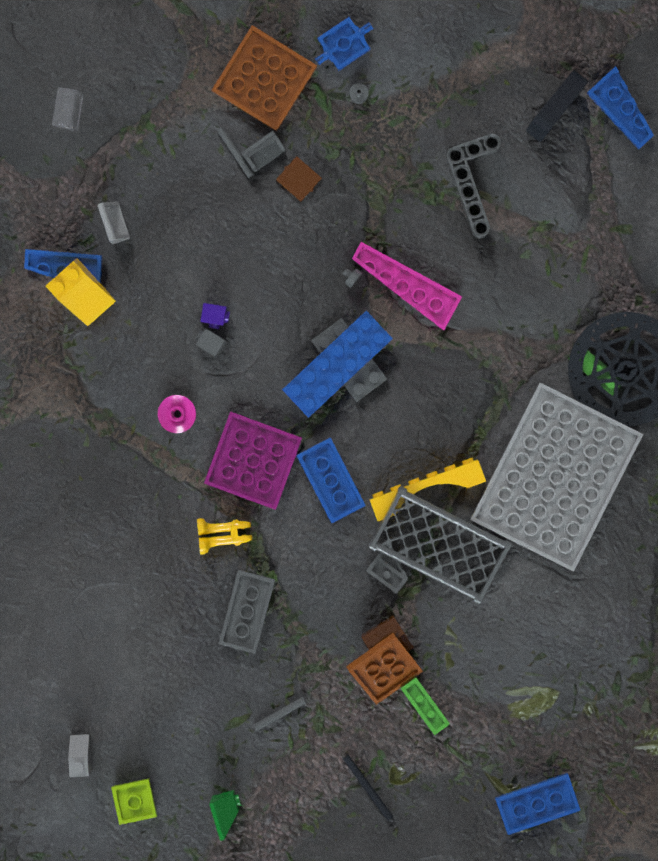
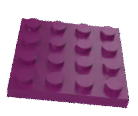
(253, 460)

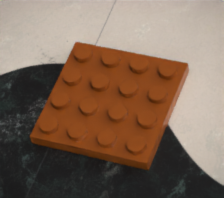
(264, 78)

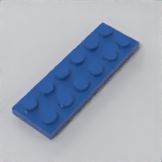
(337, 364)

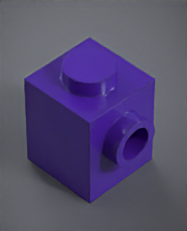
(214, 315)

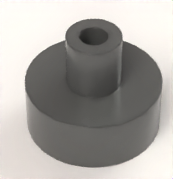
(361, 97)
(352, 276)

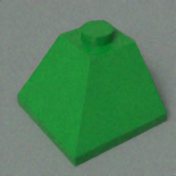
(224, 810)

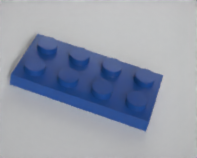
(330, 480)
(537, 803)

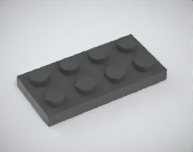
(366, 378)
(246, 611)

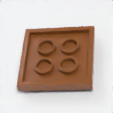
(384, 668)

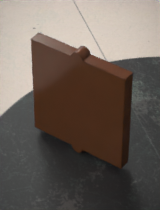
(298, 179)

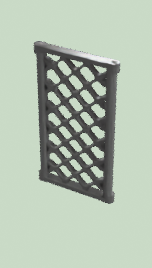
(477, 597)

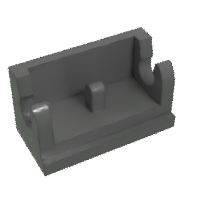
(263, 151)

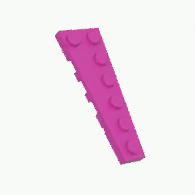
(419, 291)

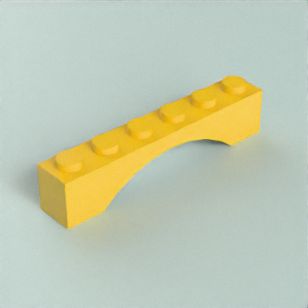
(465, 475)

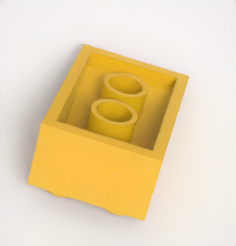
(80, 292)

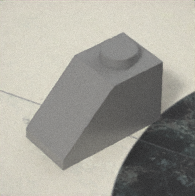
(79, 756)

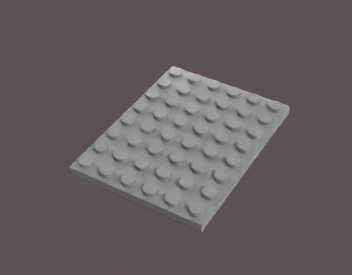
(556, 476)

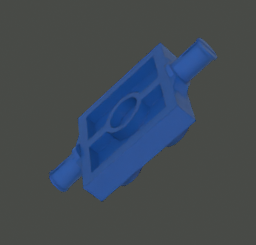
(344, 43)

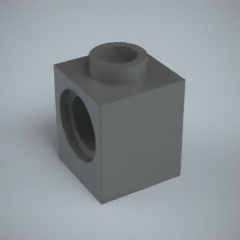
(210, 342)

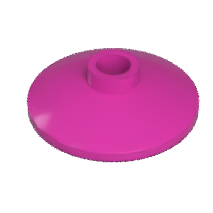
(167, 418)

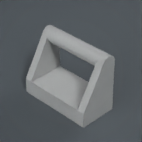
(114, 222)

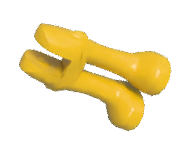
(205, 528)

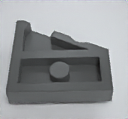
(388, 571)

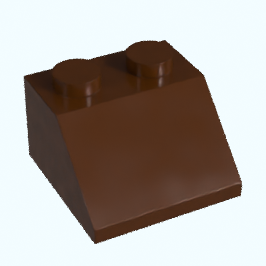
(385, 629)

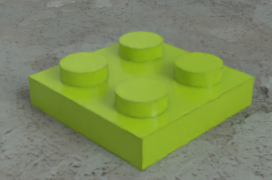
(134, 801)

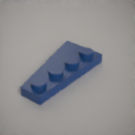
(617, 103)
(53, 262)

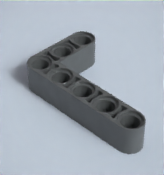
(468, 182)

